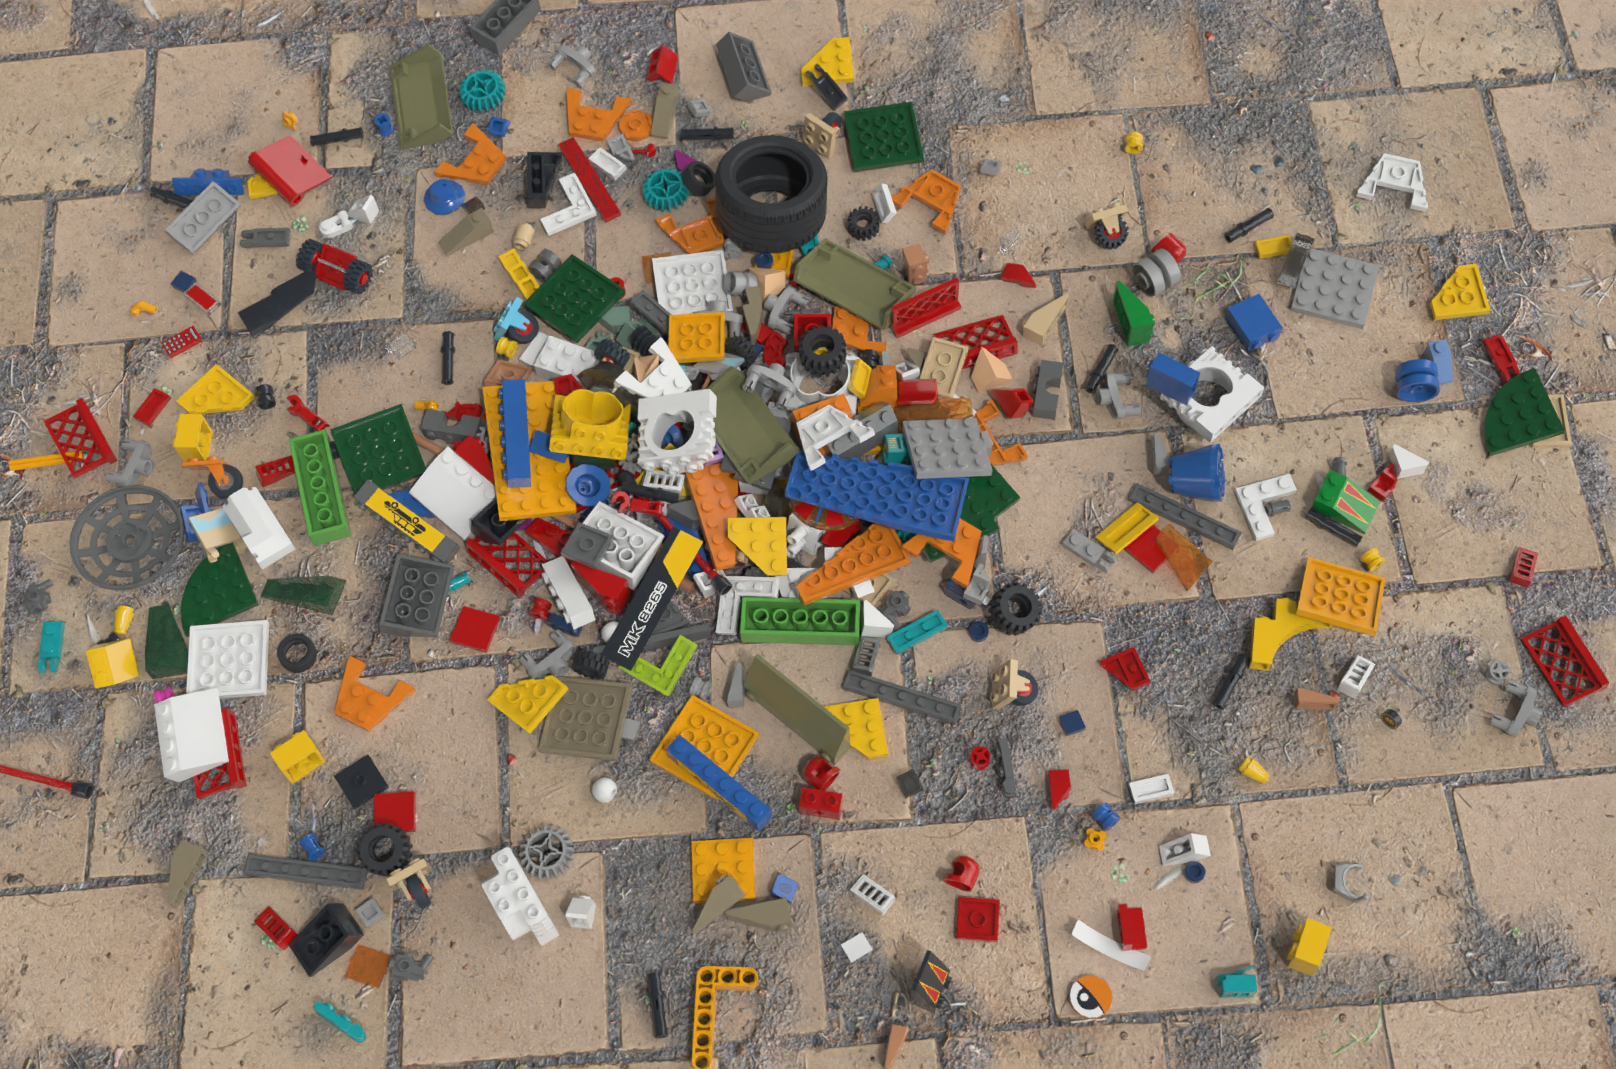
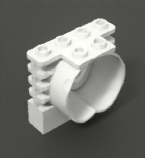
(795, 373)
(1242, 392)
(660, 413)
(516, 900)

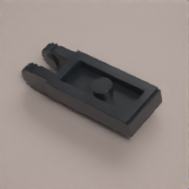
(827, 87)

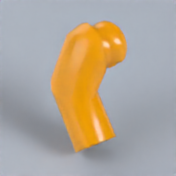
(141, 306)
(424, 405)

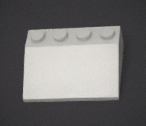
(453, 492)
(632, 544)
(191, 734)

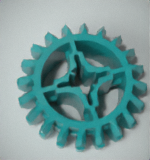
(482, 90)
(655, 193)

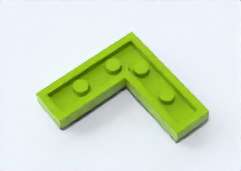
(670, 672)

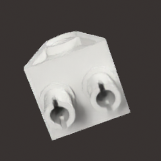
(802, 537)

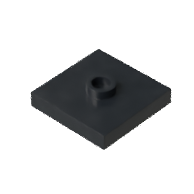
(361, 781)

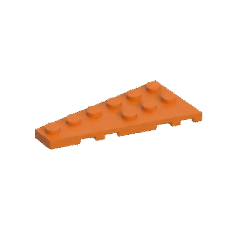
(714, 502)
(860, 560)

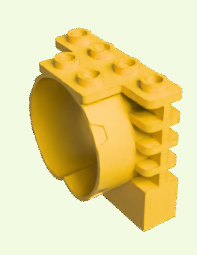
(590, 425)

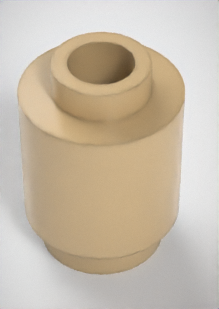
(523, 236)

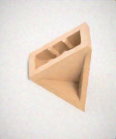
(770, 281)
(645, 366)
(989, 372)

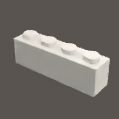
(568, 593)

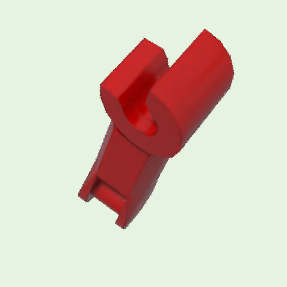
(305, 414)
(637, 505)

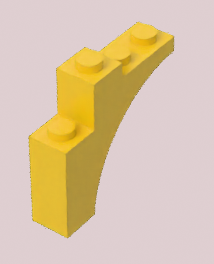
(1271, 634)

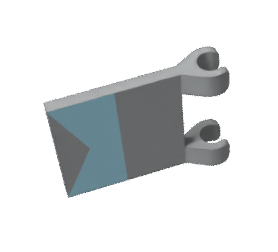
(714, 368)

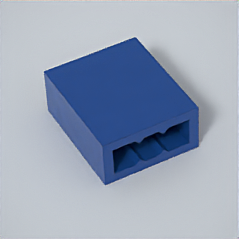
(1253, 322)
(1172, 378)

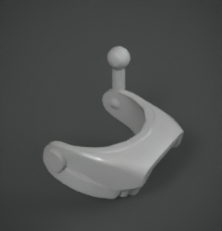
(1340, 886)

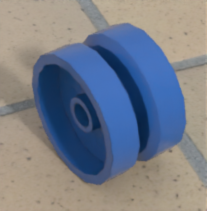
(1417, 380)

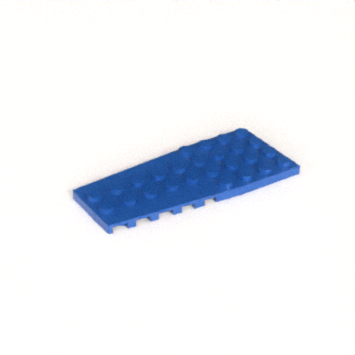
(881, 494)

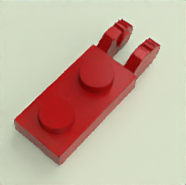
(1501, 357)

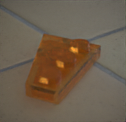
(1182, 555)

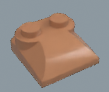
(507, 371)

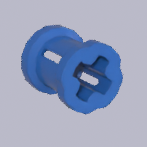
(384, 125)
(311, 847)

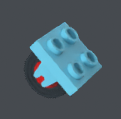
(518, 325)

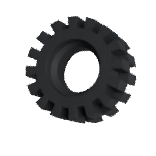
(863, 214)
(744, 348)
(590, 664)

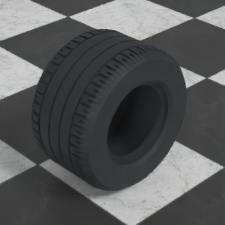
(775, 165)

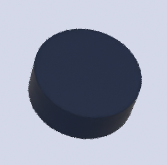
(764, 260)
(978, 631)
(1194, 872)

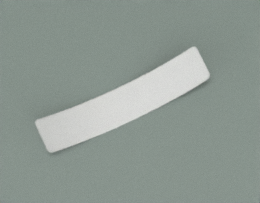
(1110, 947)

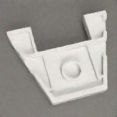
(1397, 174)
(664, 380)
(825, 427)
(794, 576)

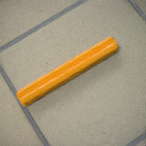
(40, 461)

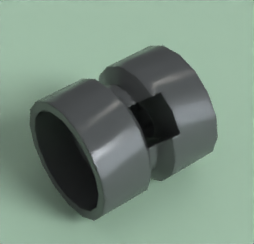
(545, 265)

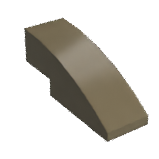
(753, 312)

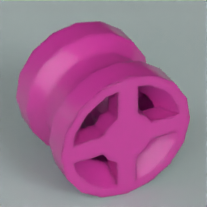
(164, 694)

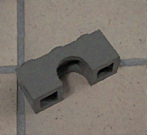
(1045, 403)
(435, 427)

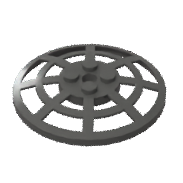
(123, 530)

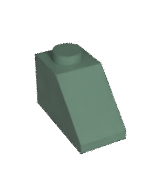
(616, 318)
(628, 329)

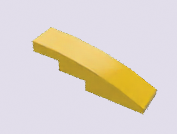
(519, 273)

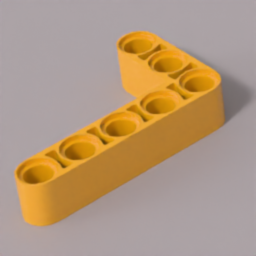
(709, 1009)

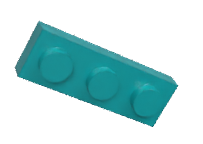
(917, 632)

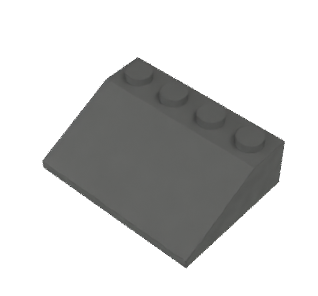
(416, 597)

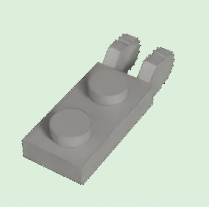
(1088, 550)

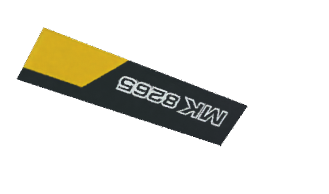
(652, 598)

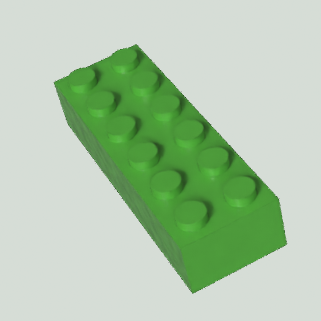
(319, 488)
(794, 623)

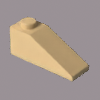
(1043, 320)

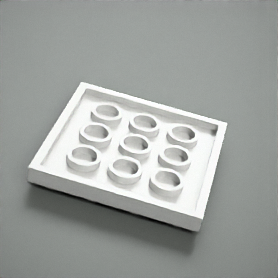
(691, 281)
(229, 658)

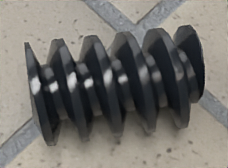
(642, 340)

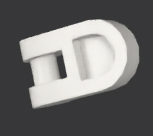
(329, 227)

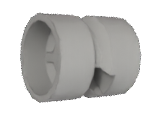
(736, 282)

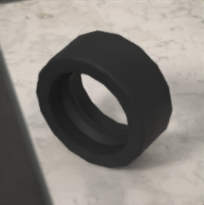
(693, 183)
(290, 641)

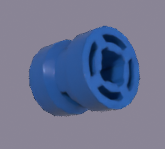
(1106, 816)

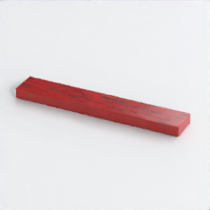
(589, 179)

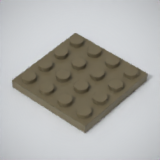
(587, 719)

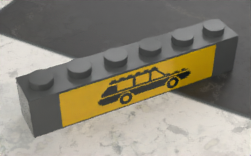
(406, 522)

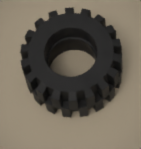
(820, 338)
(1025, 599)
(368, 845)

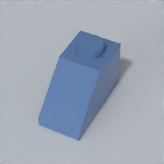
(1441, 355)

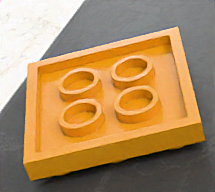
(697, 337)
(721, 857)

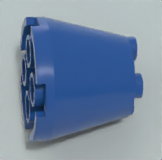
(1199, 473)

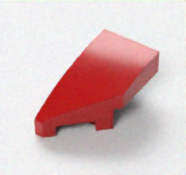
(1018, 274)
(465, 409)
(1384, 484)
(1059, 786)

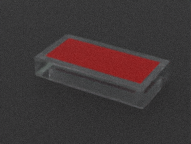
(202, 299)

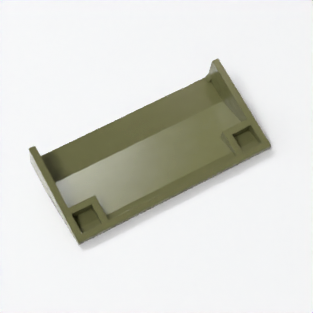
(421, 98)
(852, 282)
(748, 428)
(797, 710)

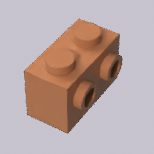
(915, 264)

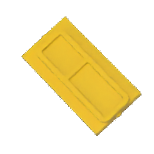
(1127, 528)

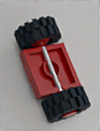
(334, 266)

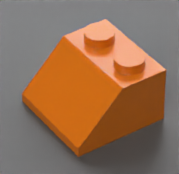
(881, 386)

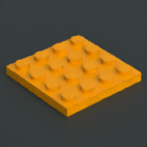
(1341, 596)
(712, 733)

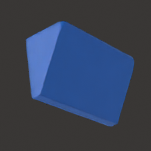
(541, 444)

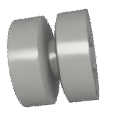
(1156, 272)

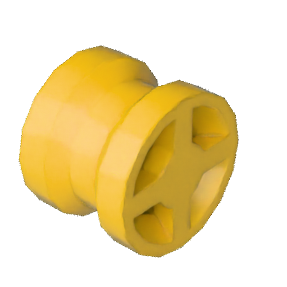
(1134, 143)
(506, 347)
(1373, 559)

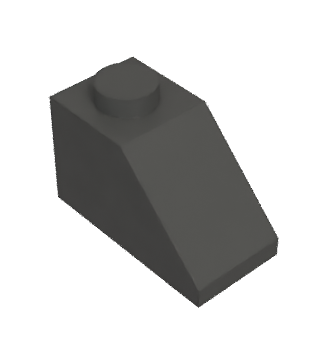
(684, 514)

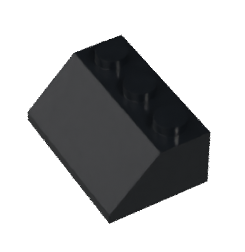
(490, 529)

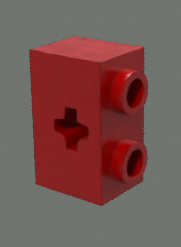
(821, 803)

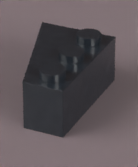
(541, 176)

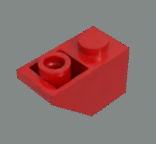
(1013, 401)

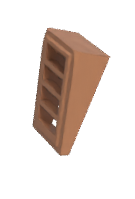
(1313, 700)
(896, 1039)

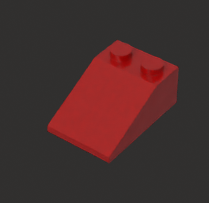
(608, 589)

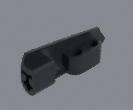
(281, 301)

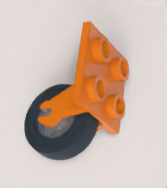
(223, 478)

